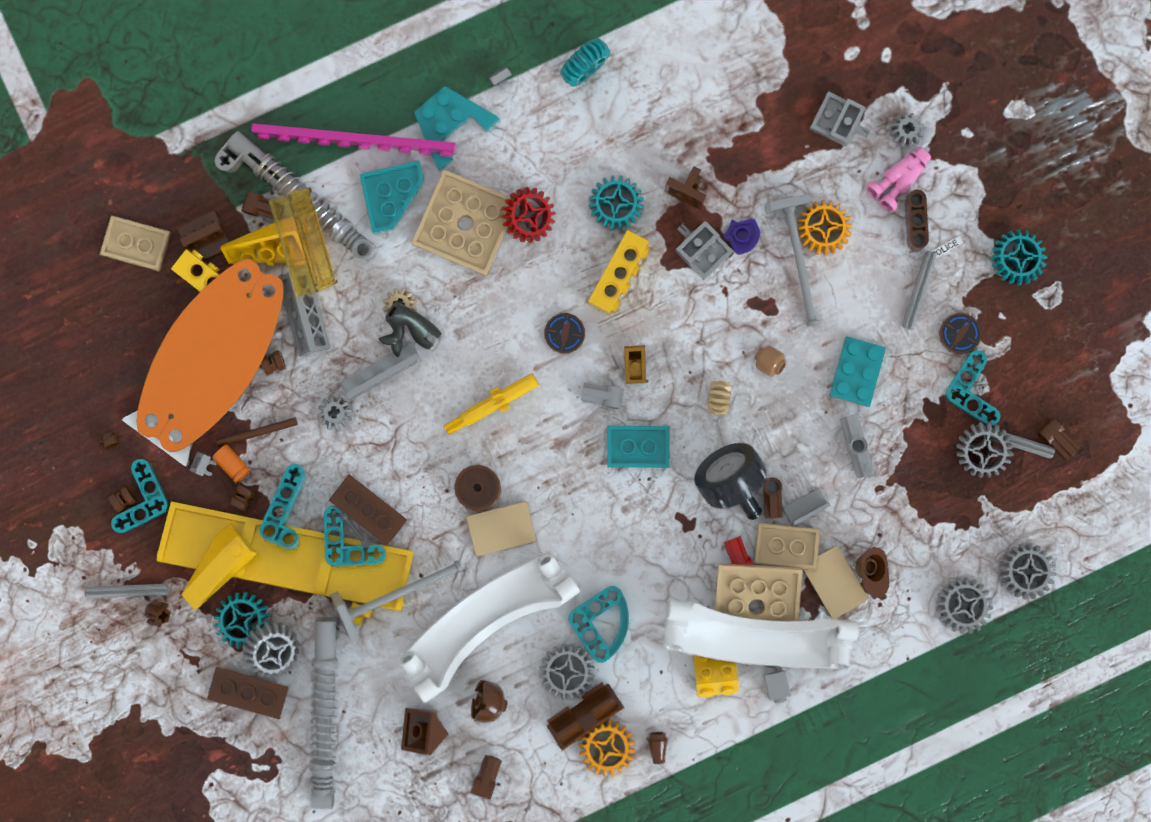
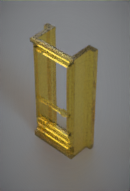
(302, 242)

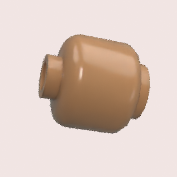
(770, 361)

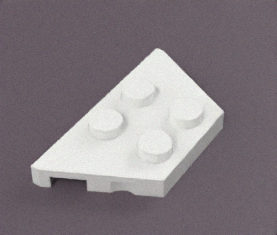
(175, 436)

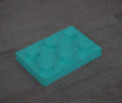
(857, 371)
(638, 446)

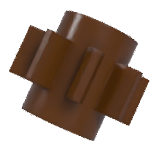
(157, 613)

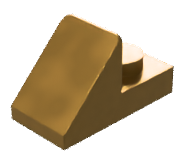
(635, 364)

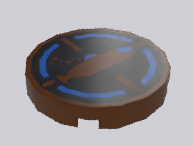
(564, 333)
(960, 333)

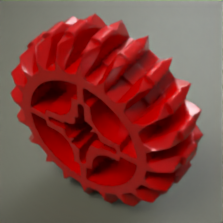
(531, 222)

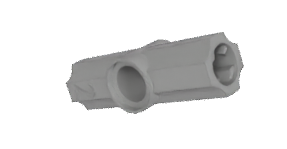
(853, 432)

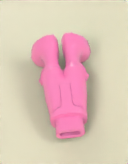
(903, 176)

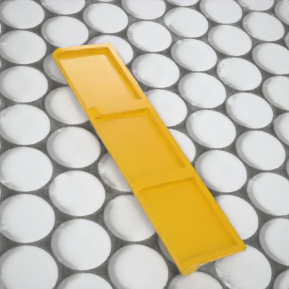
(305, 569)

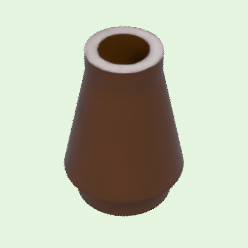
(658, 745)

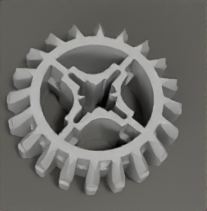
(993, 450)
(1027, 580)
(969, 613)
(258, 658)
(550, 669)

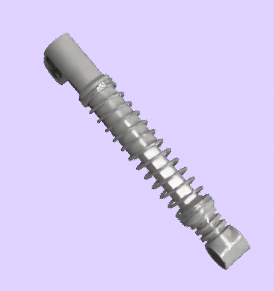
(340, 230)
(324, 663)

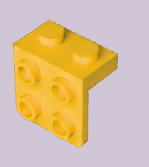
(715, 677)

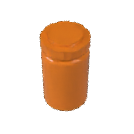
(231, 464)

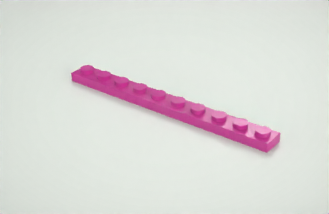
(346, 139)

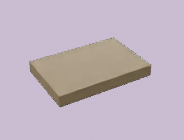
(135, 243)
(501, 528)
(787, 546)
(836, 583)

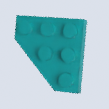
(390, 193)

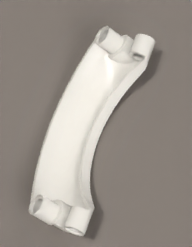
(731, 638)
(450, 639)

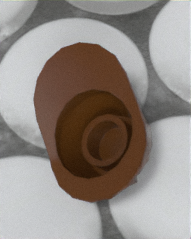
(873, 570)

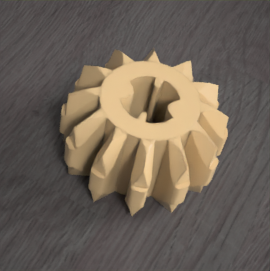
(400, 297)
(719, 397)

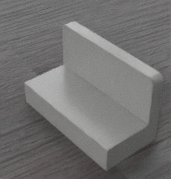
(805, 507)

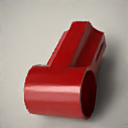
(737, 552)

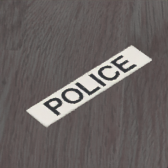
(948, 246)

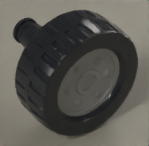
(732, 478)

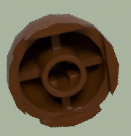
(489, 702)

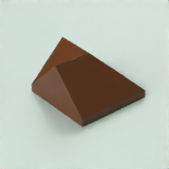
(422, 731)

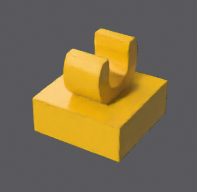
(358, 620)

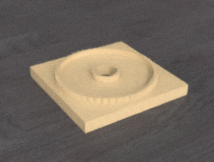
(439, 228)
(774, 585)

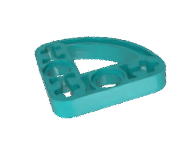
(589, 616)

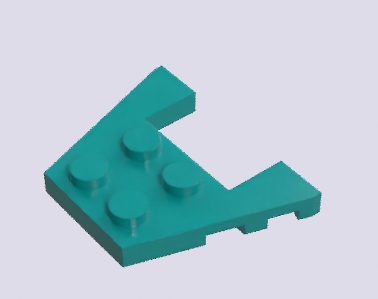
(445, 114)

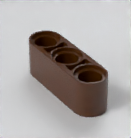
(920, 211)

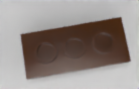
(368, 510)
(247, 693)
(574, 723)

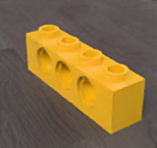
(632, 243)
(185, 265)

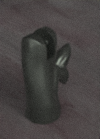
(418, 325)

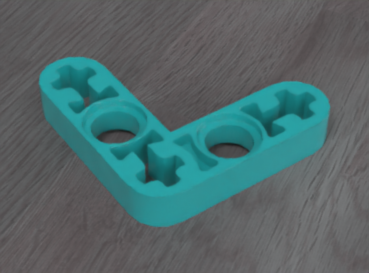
(964, 388)
(150, 498)
(345, 551)

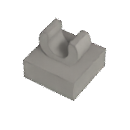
(500, 78)
(200, 464)

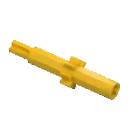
(499, 400)

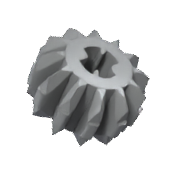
(915, 130)
(329, 408)

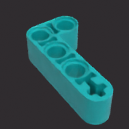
(286, 504)

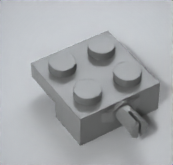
(839, 119)
(703, 249)

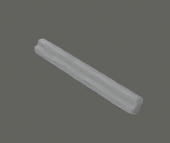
(919, 290)
(1026, 445)
(126, 590)

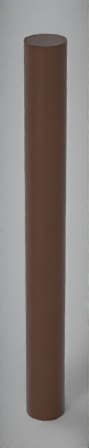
(257, 432)

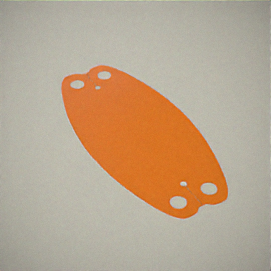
(210, 355)

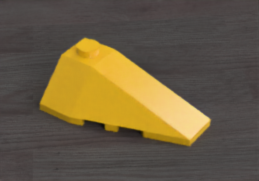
(258, 246)
(220, 563)

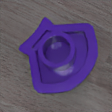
(743, 235)

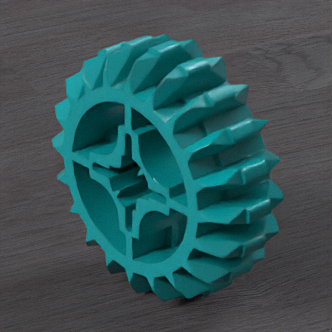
(585, 62)
(619, 185)
(1035, 256)
(225, 629)

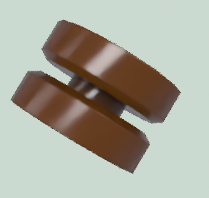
(474, 476)

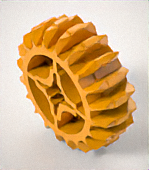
(815, 228)
(623, 754)

